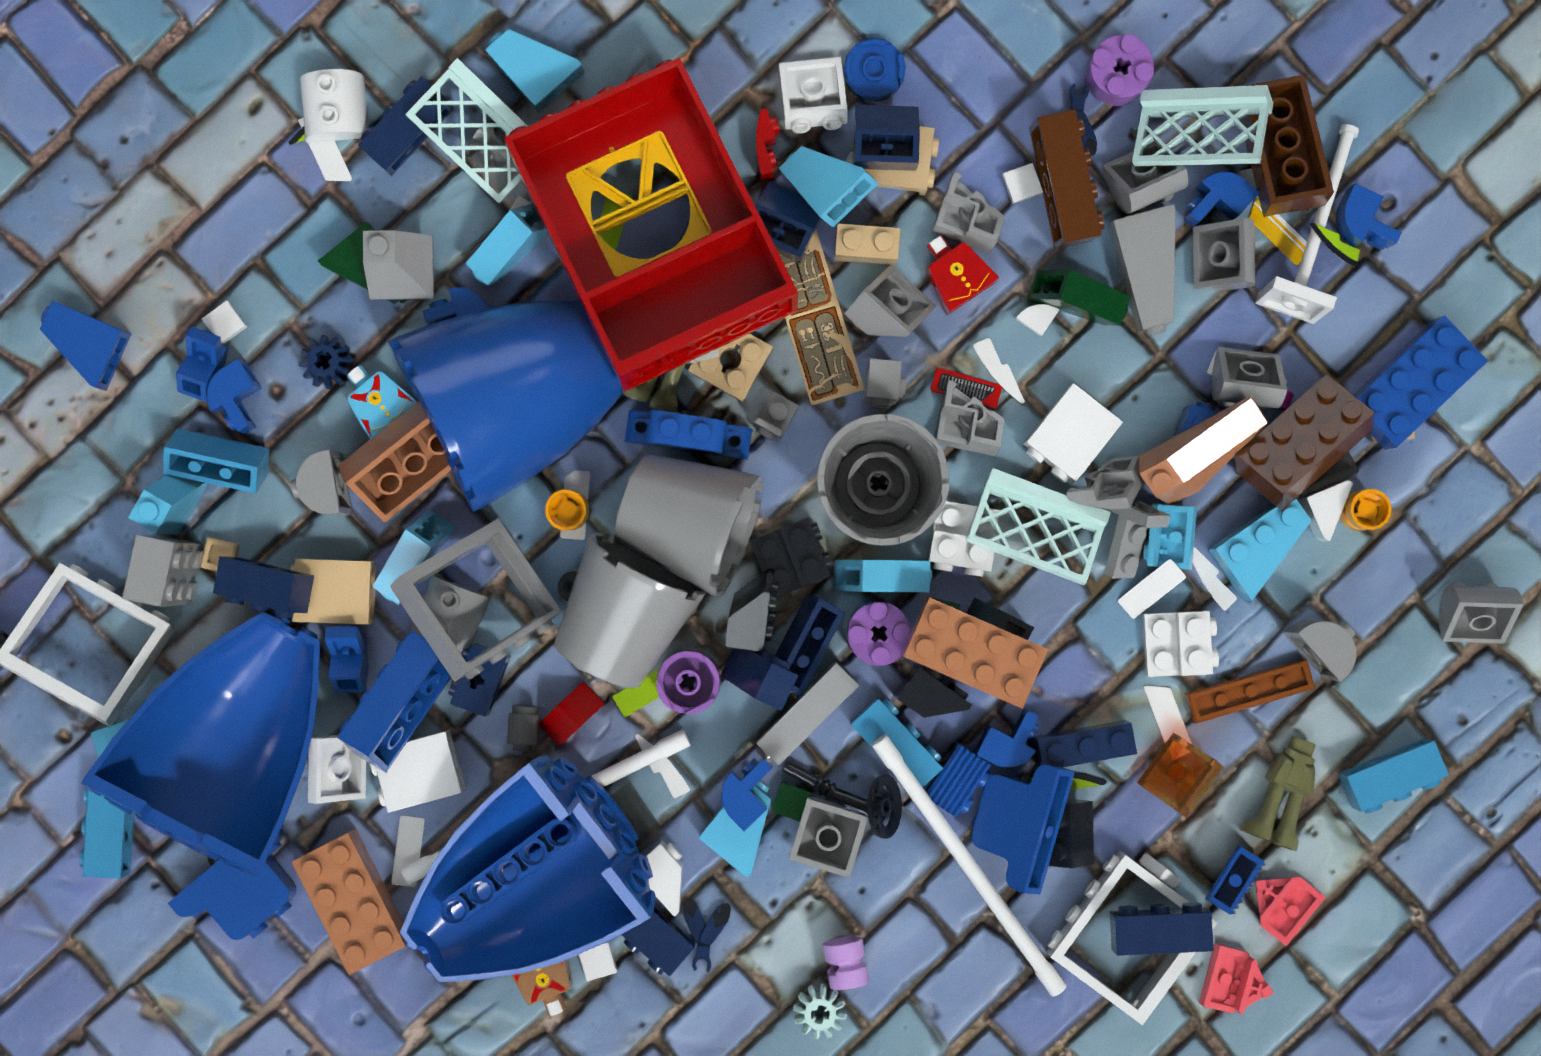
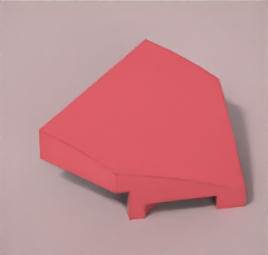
(1286, 906)
(1232, 981)

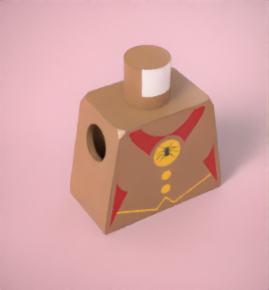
(546, 985)

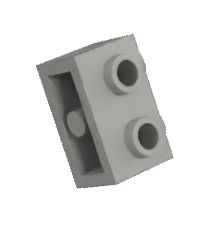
(884, 383)

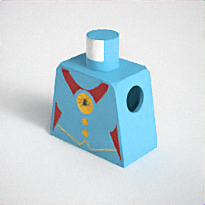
(377, 399)

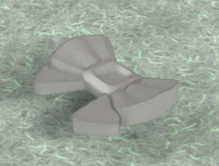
(498, 157)

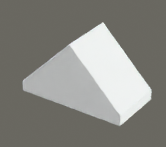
(1325, 508)

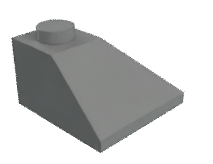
(398, 265)
(890, 306)

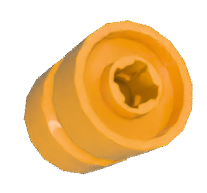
(567, 510)
(1366, 510)

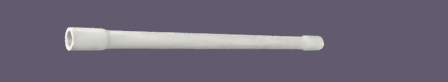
(662, 749)
(894, 761)

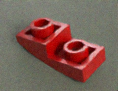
(765, 137)

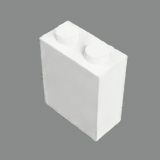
(1072, 434)
(421, 773)

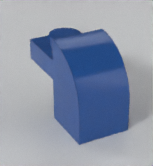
(1224, 191)
(1357, 222)
(463, 302)
(203, 360)
(228, 389)
(348, 659)
(1006, 749)
(738, 797)

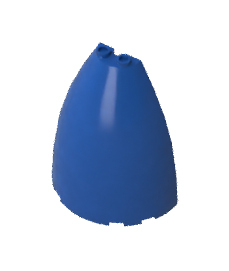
(508, 389)
(220, 744)
(556, 913)

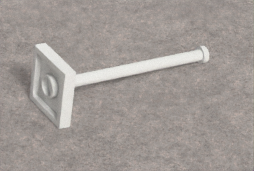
(1294, 297)

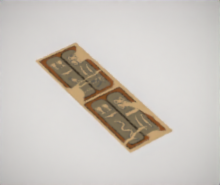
(820, 330)

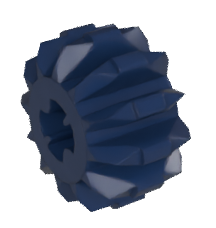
(315, 361)

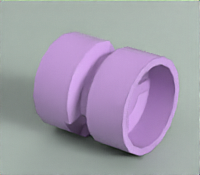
(846, 967)

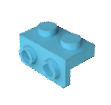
(1174, 541)

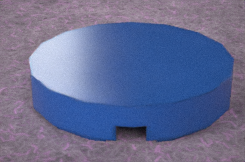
(874, 69)

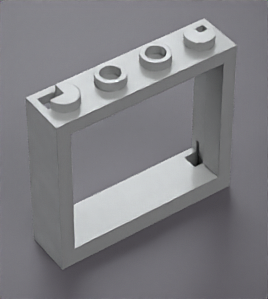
(519, 572)

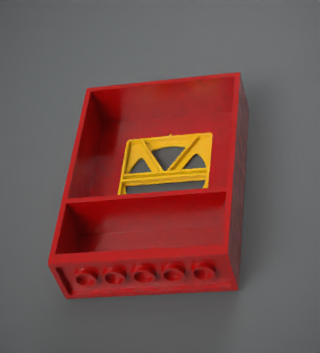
(689, 299)

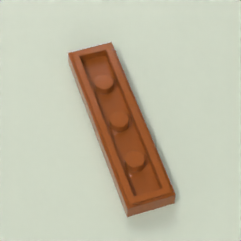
(1250, 690)

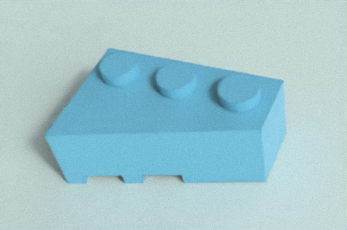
(1258, 547)

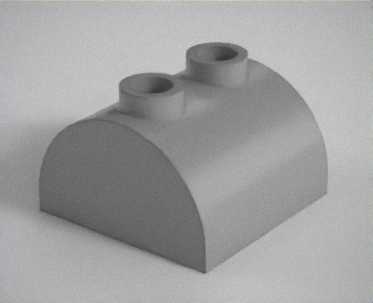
(1142, 185)
(1224, 255)
(1247, 374)
(322, 485)
(456, 609)
(1478, 613)
(1325, 646)
(828, 836)

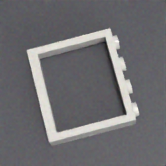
(110, 711)
(1079, 917)

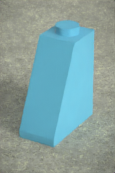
(533, 67)
(827, 183)
(507, 244)
(167, 504)
(415, 546)
(882, 575)
(733, 843)

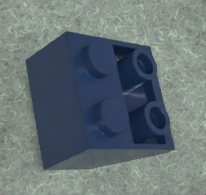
(886, 137)
(788, 220)

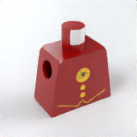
(957, 274)

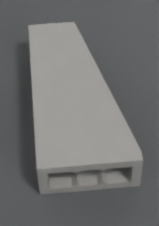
(1147, 265)
(806, 713)

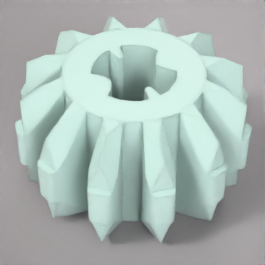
(827, 1019)

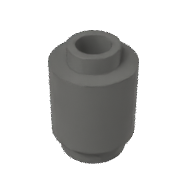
(523, 727)

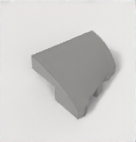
(968, 217)
(967, 423)
(1111, 486)

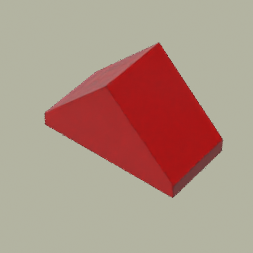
(571, 713)

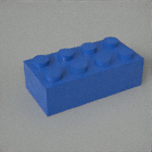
(1419, 380)
(395, 703)

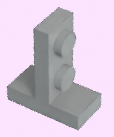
(1130, 536)

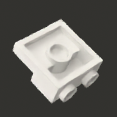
(813, 94)
(949, 543)
(1179, 643)
(334, 771)

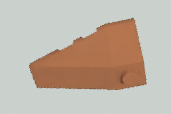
(1196, 455)

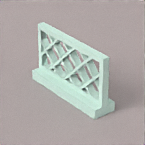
(489, 104)
(1203, 105)
(1047, 502)

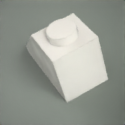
(667, 875)

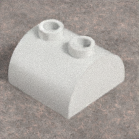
(333, 105)

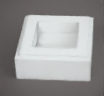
(1022, 183)
(224, 322)
(598, 962)

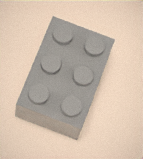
(163, 571)

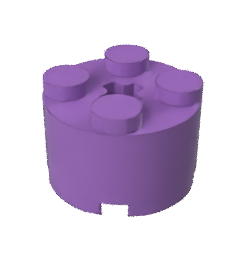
(1125, 53)
(860, 634)
(683, 698)

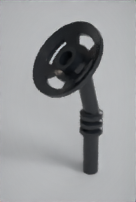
(874, 805)

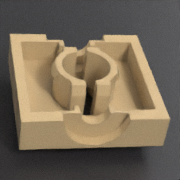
(739, 380)

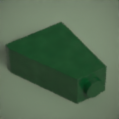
(347, 259)
(1079, 296)

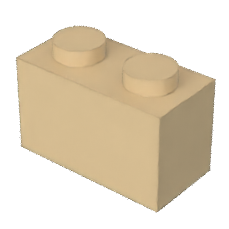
(867, 244)

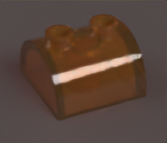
(1180, 775)

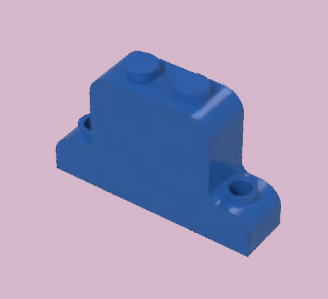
(688, 433)
(1023, 822)
(238, 899)

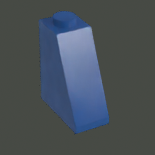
(85, 342)

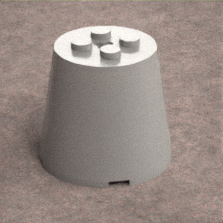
(912, 471)
(689, 518)
(622, 613)

